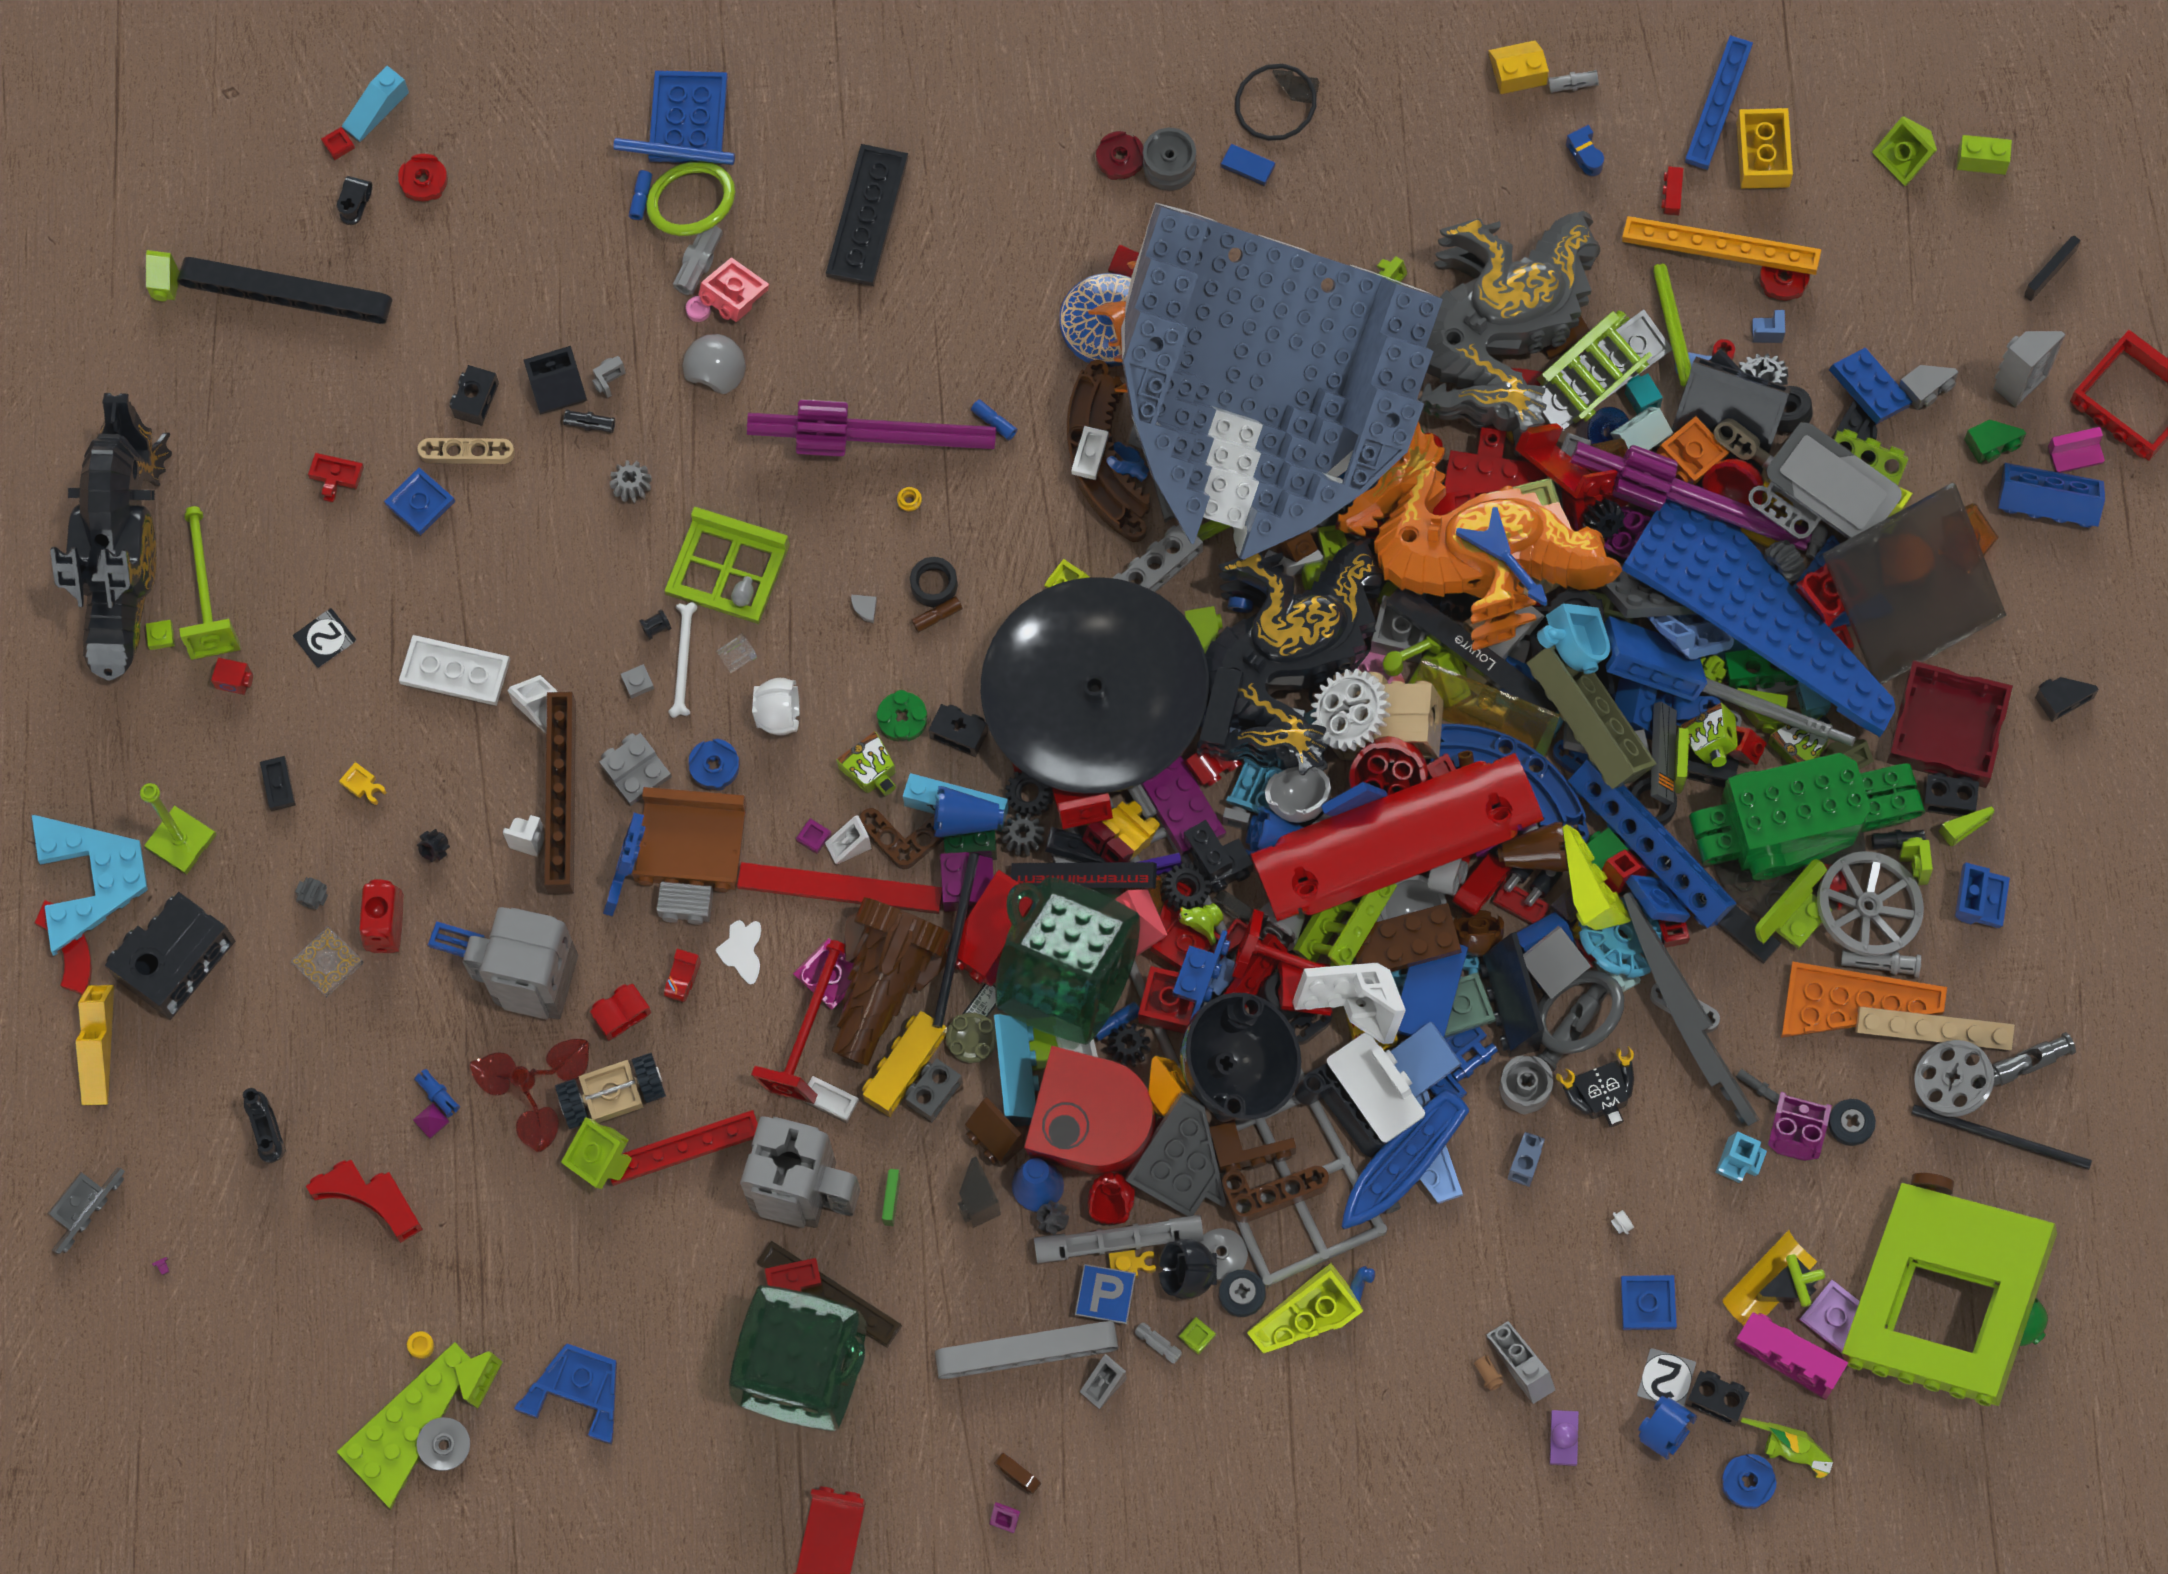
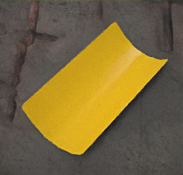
(1742, 1300)

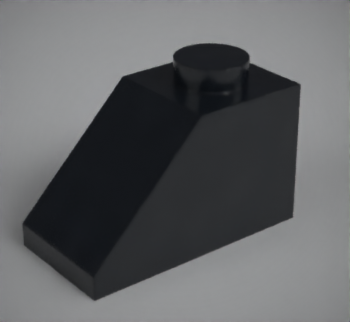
(2064, 696)
(1783, 1288)

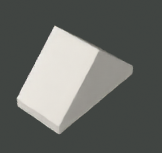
(849, 841)

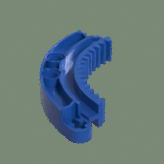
(1550, 787)

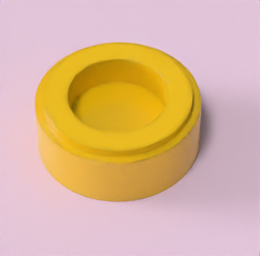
(420, 1345)

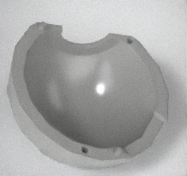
(714, 362)
(1296, 795)
(1411, 896)

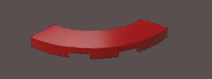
(76, 959)

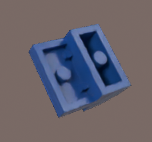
(1981, 896)

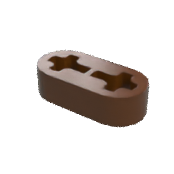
(1017, 1473)

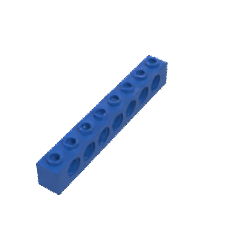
(1647, 826)

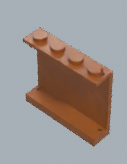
(691, 838)

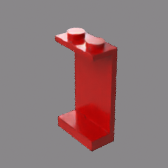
(1540, 448)
(1081, 809)
(831, 1532)

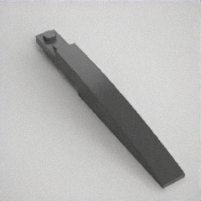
(1687, 1012)

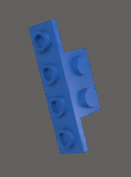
(1198, 972)

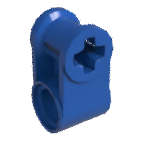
(1688, 709)

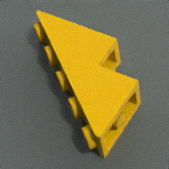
(94, 1043)

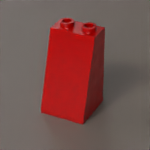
(987, 930)

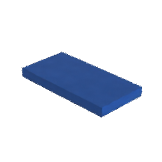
(1431, 993)

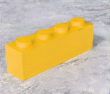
(904, 1063)

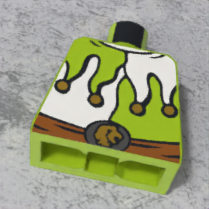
(1713, 734)
(1796, 744)
(869, 765)

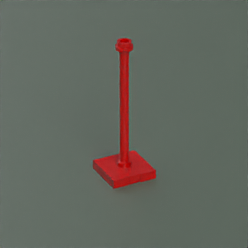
(1251, 945)
(785, 1082)

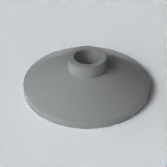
(1234, 1245)
(443, 1430)

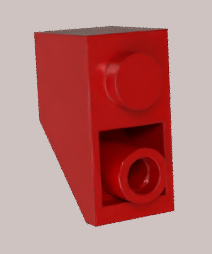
(1620, 868)

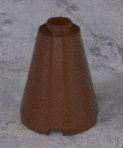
(1536, 849)

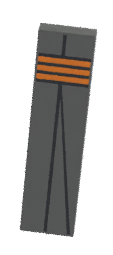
(1663, 753)

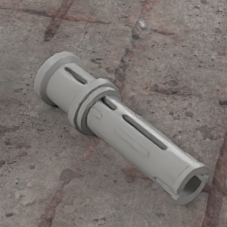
(1894, 963)

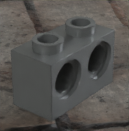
(939, 1093)

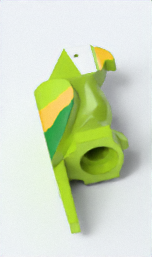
(1794, 1446)

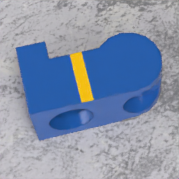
(1584, 152)

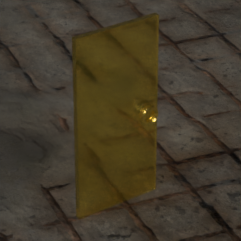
(1484, 706)

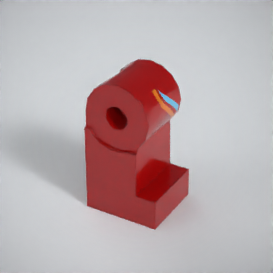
(682, 975)

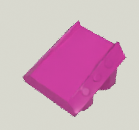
(811, 970)

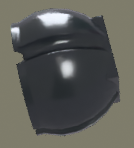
(1187, 1268)

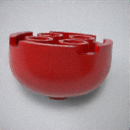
(1373, 766)

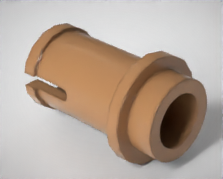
(1489, 1373)

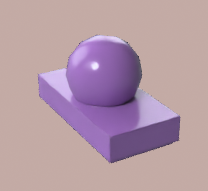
(1564, 1438)

